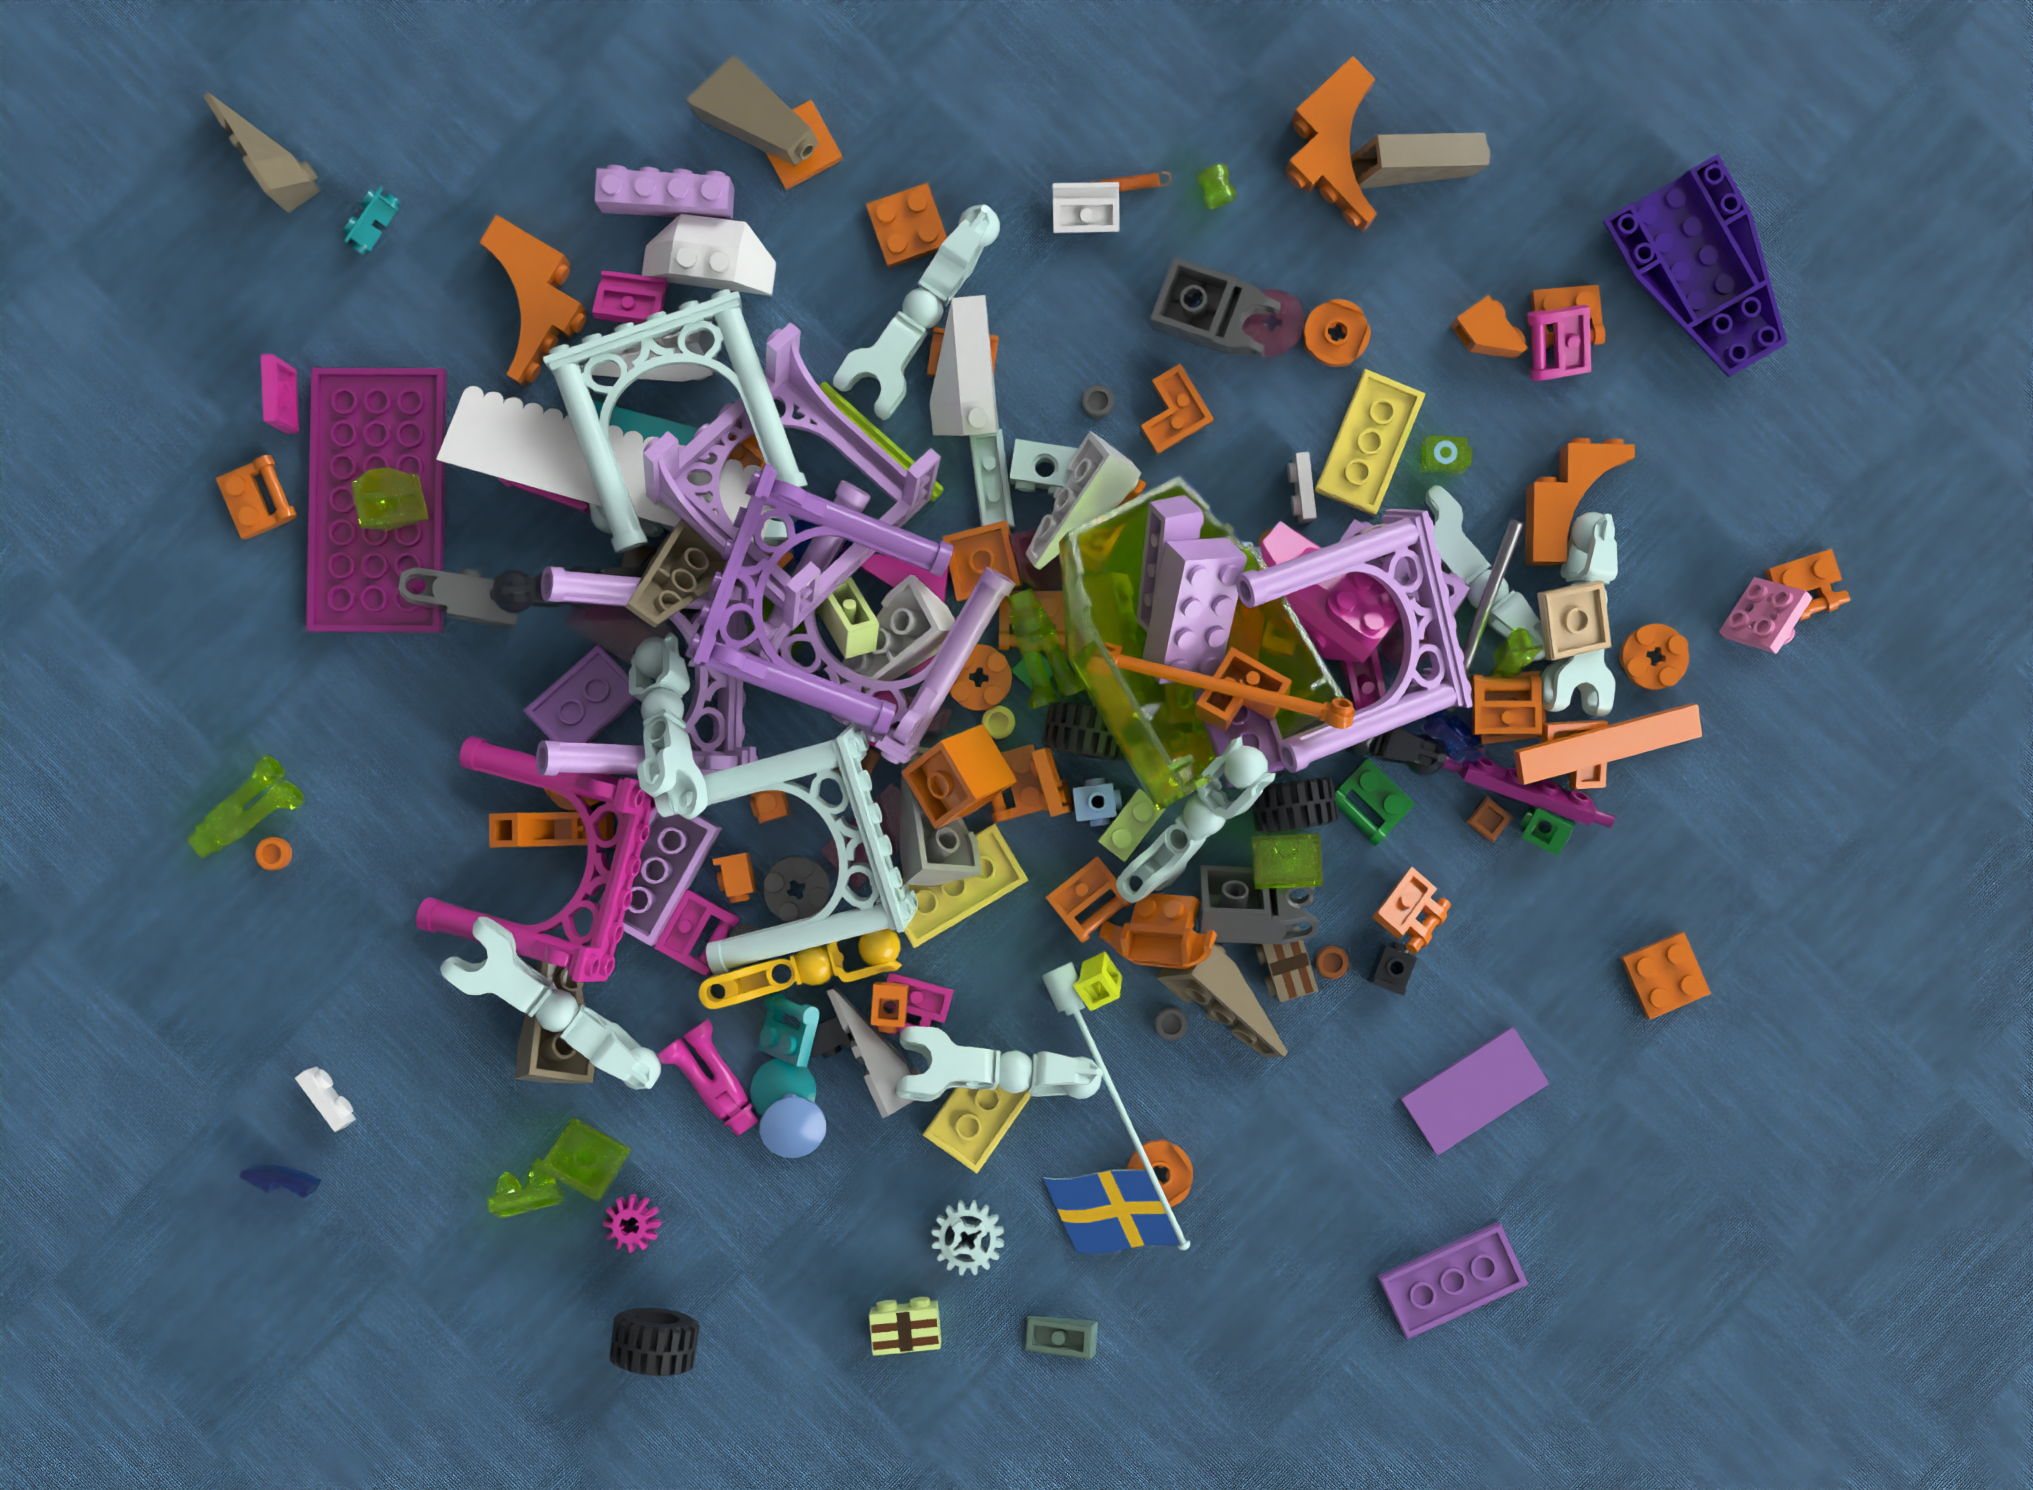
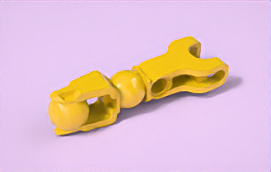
(808, 966)

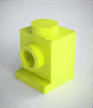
(1098, 981)

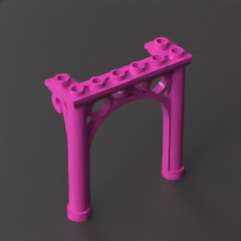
(633, 813)

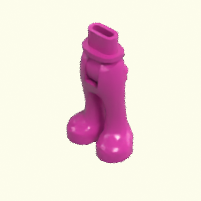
(721, 1094)

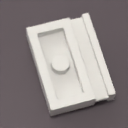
(1085, 207)

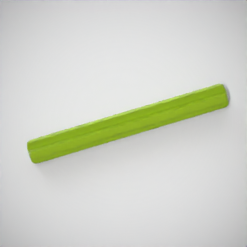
(874, 433)

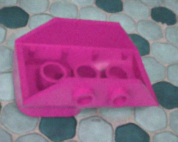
(1341, 614)

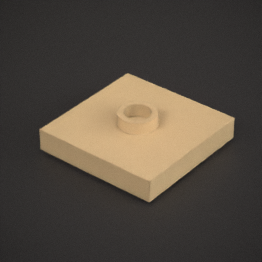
(1574, 620)

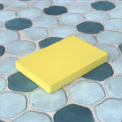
(974, 1123)

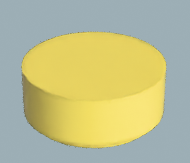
(999, 722)

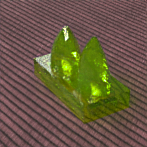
(512, 1200)

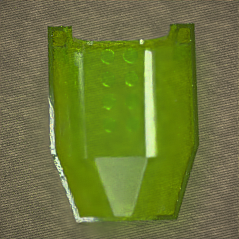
(1150, 719)

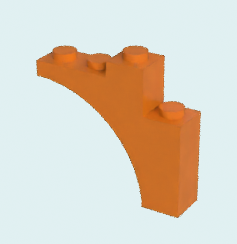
(1326, 158)
(544, 309)

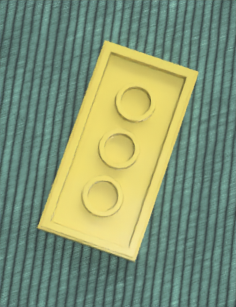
(1369, 442)
(953, 901)

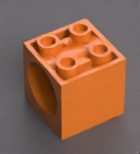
(958, 776)

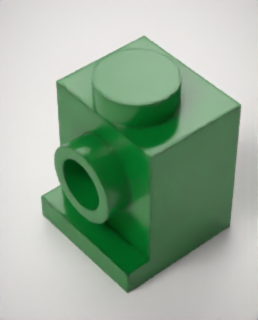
(1549, 840)

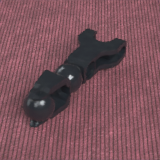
(517, 591)
(1420, 753)

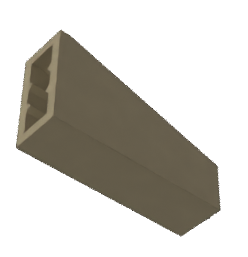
(750, 111)
(1419, 158)

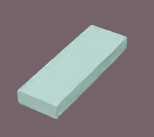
(991, 478)

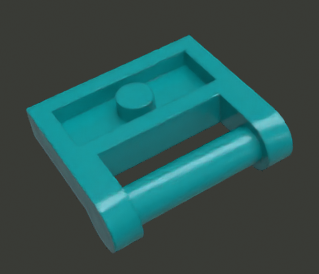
(784, 1039)

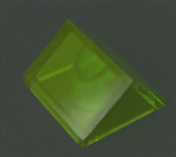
(1285, 860)
(585, 1160)

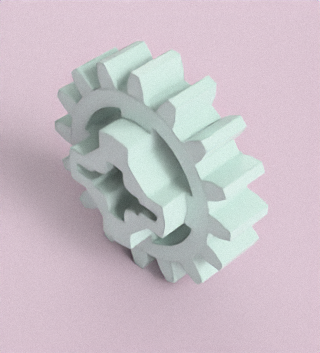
(979, 1228)

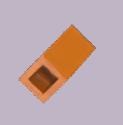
(1487, 330)

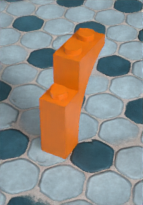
(1553, 503)

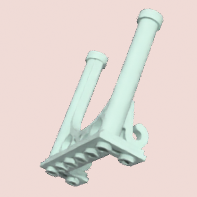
(593, 432)
(896, 902)

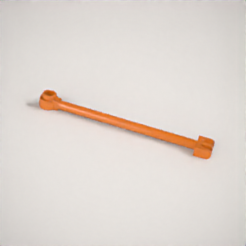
(1336, 714)

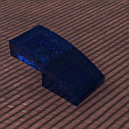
(273, 1176)

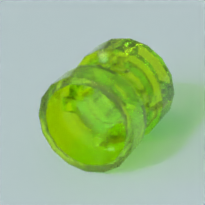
(1216, 186)

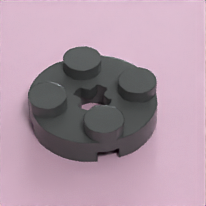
(779, 882)

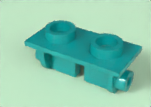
(361, 229)

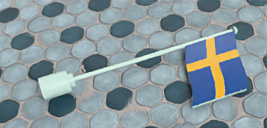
(1109, 1207)

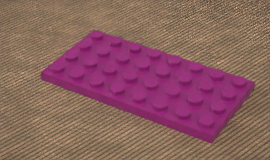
(356, 425)

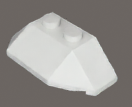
(710, 255)

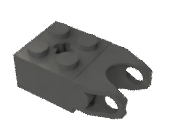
(1219, 316)
(461, 595)
(1250, 914)

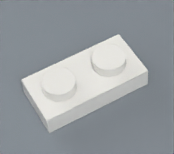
(1300, 474)
(319, 1089)

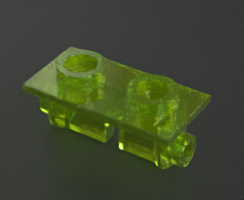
(1514, 654)

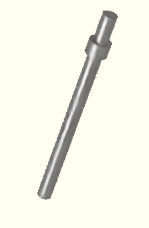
(1489, 595)

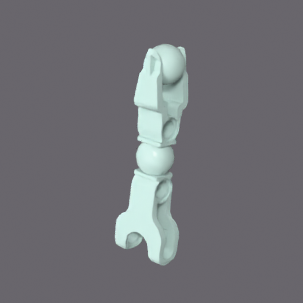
(920, 311)
(555, 1009)

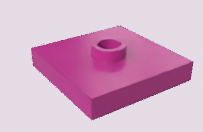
(279, 394)

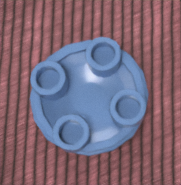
(792, 1126)

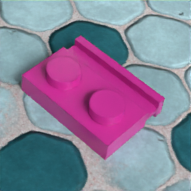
(628, 297)

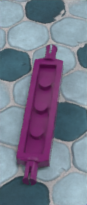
(1541, 793)

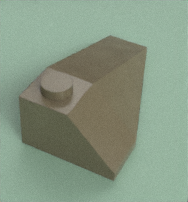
(675, 575)

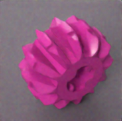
(640, 1233)

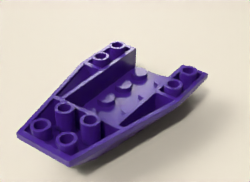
(1703, 264)

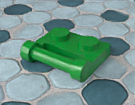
(1377, 793)

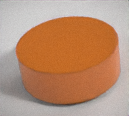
(273, 853)

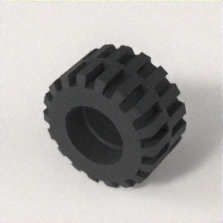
(1079, 731)
(1295, 805)
(654, 1341)

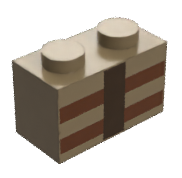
(1287, 969)

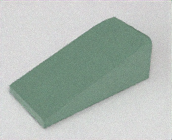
(1061, 1336)

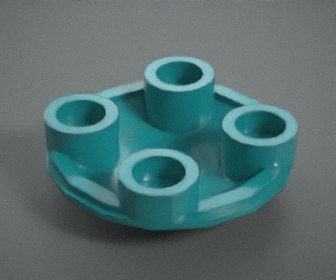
(780, 1078)

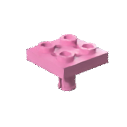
(1772, 618)

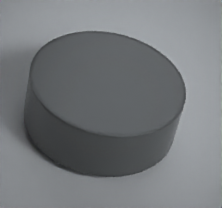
(1097, 401)
(1171, 1023)

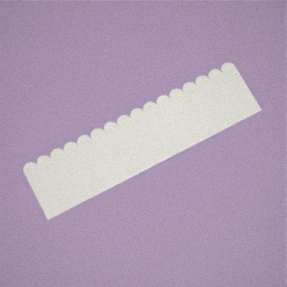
(546, 455)

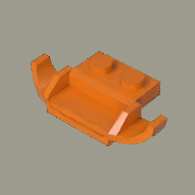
(1161, 933)

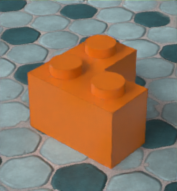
(1237, 667)

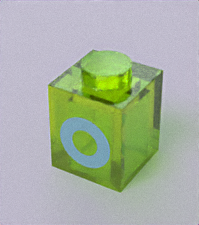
(1445, 455)

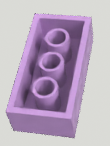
(1194, 605)
(667, 870)

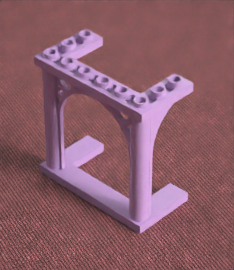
(790, 382)

